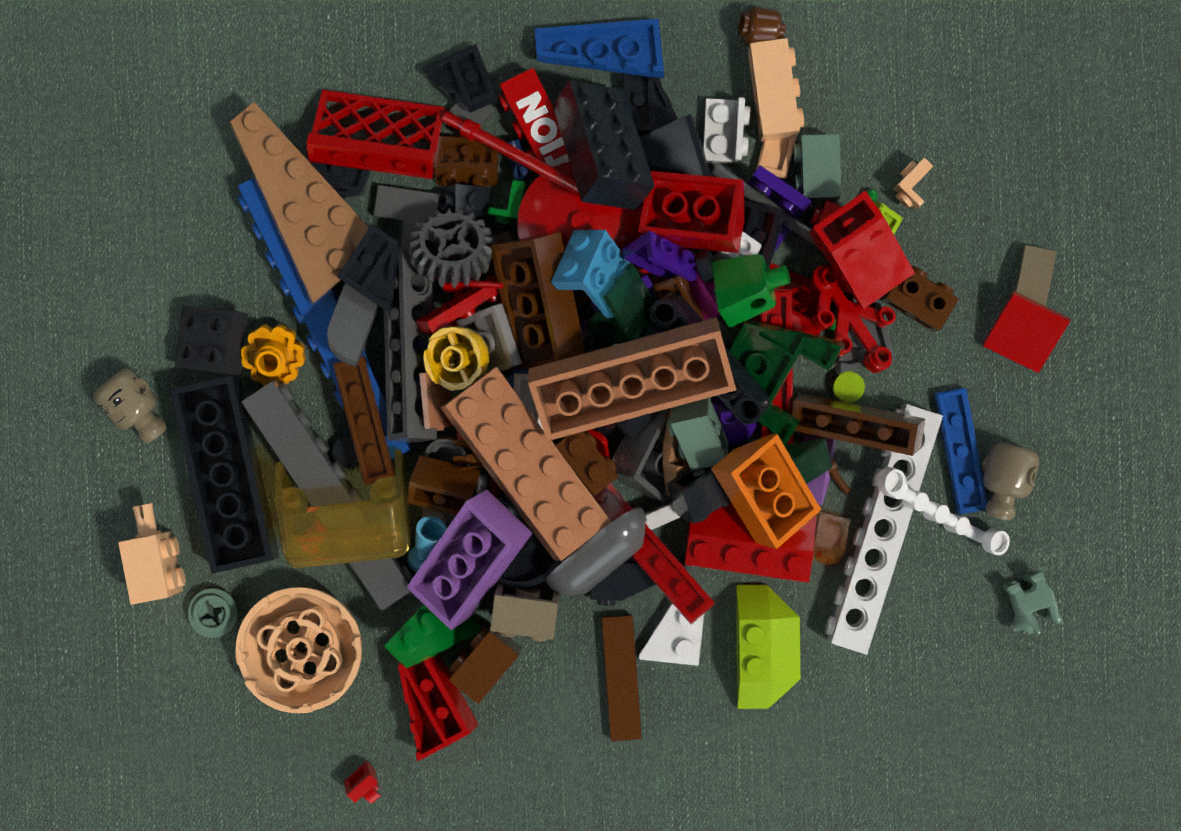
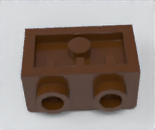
(465, 163)

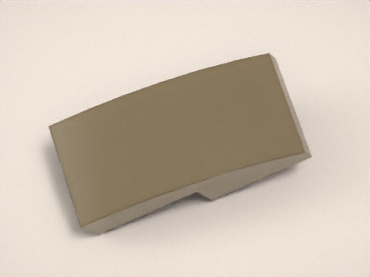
(1036, 273)

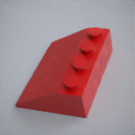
(727, 545)

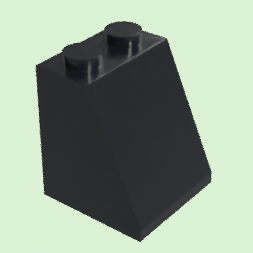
(676, 149)

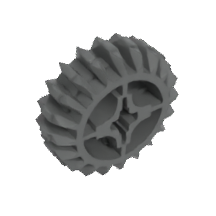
(454, 257)

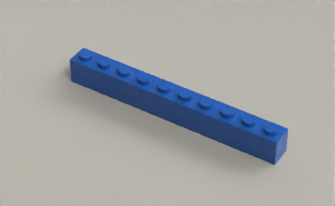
(315, 316)

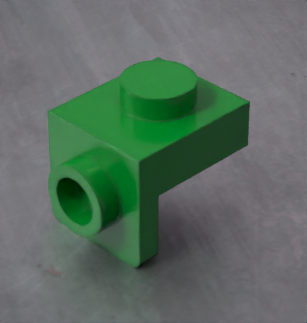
(506, 217)

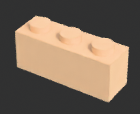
(775, 89)

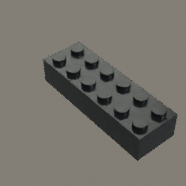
(225, 474)

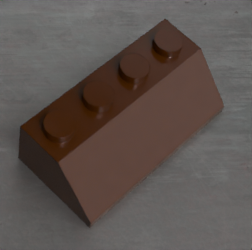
(538, 314)

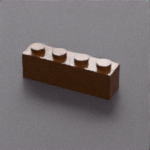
(858, 424)

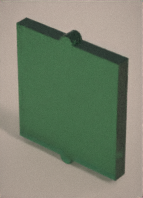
(630, 301)

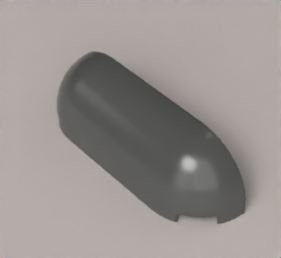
(350, 325)
(599, 555)

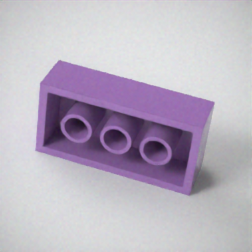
(469, 559)

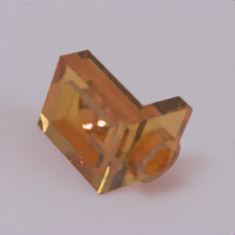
(830, 538)

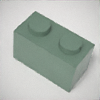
(818, 167)
(698, 433)

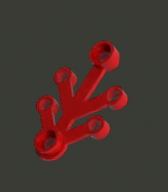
(849, 315)

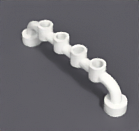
(893, 484)

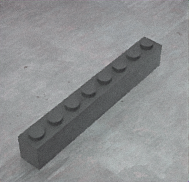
(320, 478)

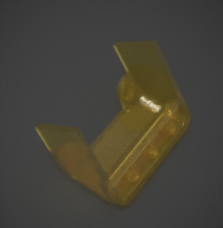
(344, 530)

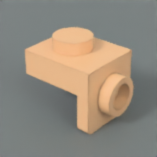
(912, 175)

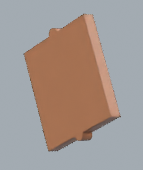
(432, 399)

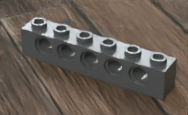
(405, 354)

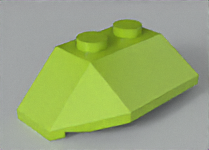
(765, 646)

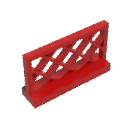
(372, 152)

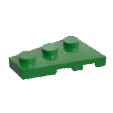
(426, 636)

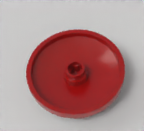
(554, 209)

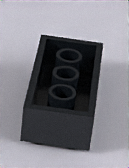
(603, 145)

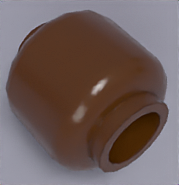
(760, 25)

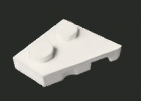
(674, 640)

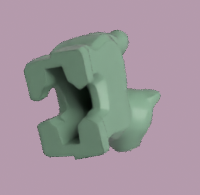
(1033, 598)

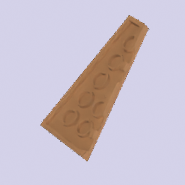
(307, 211)

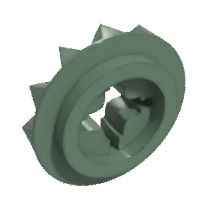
(210, 627)

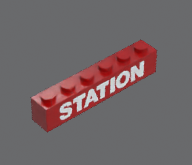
(534, 117)

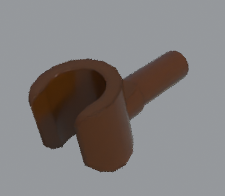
(838, 479)

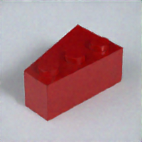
(435, 706)

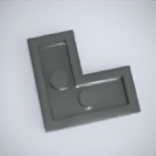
(405, 206)

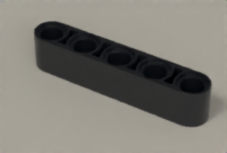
(747, 386)

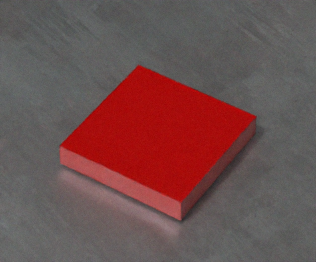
(1026, 331)

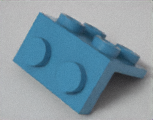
(590, 265)

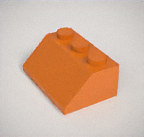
(766, 490)

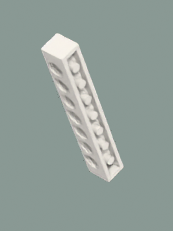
(859, 635)

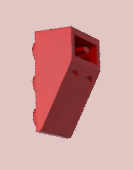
(862, 250)

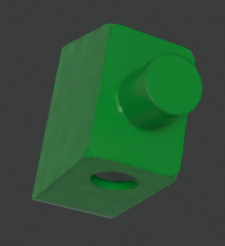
(746, 287)

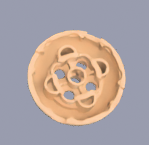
(286, 683)

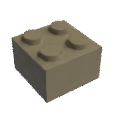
(525, 611)

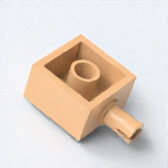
(151, 560)

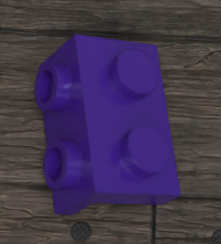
(661, 256)

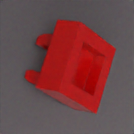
(362, 784)

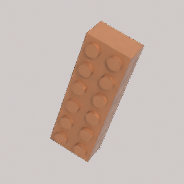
(631, 379)
(525, 464)

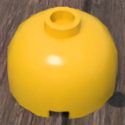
(456, 357)

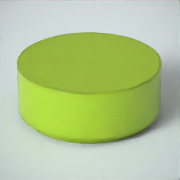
(848, 387)

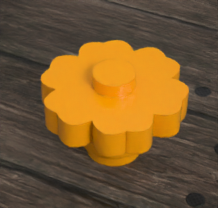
(273, 354)

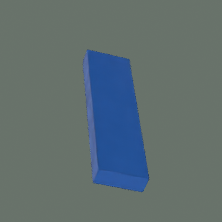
(961, 451)

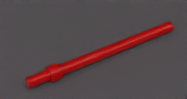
(473, 131)

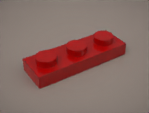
(458, 307)

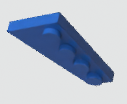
(610, 46)

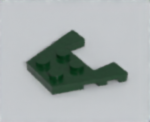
(769, 355)

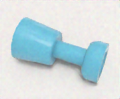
(428, 533)

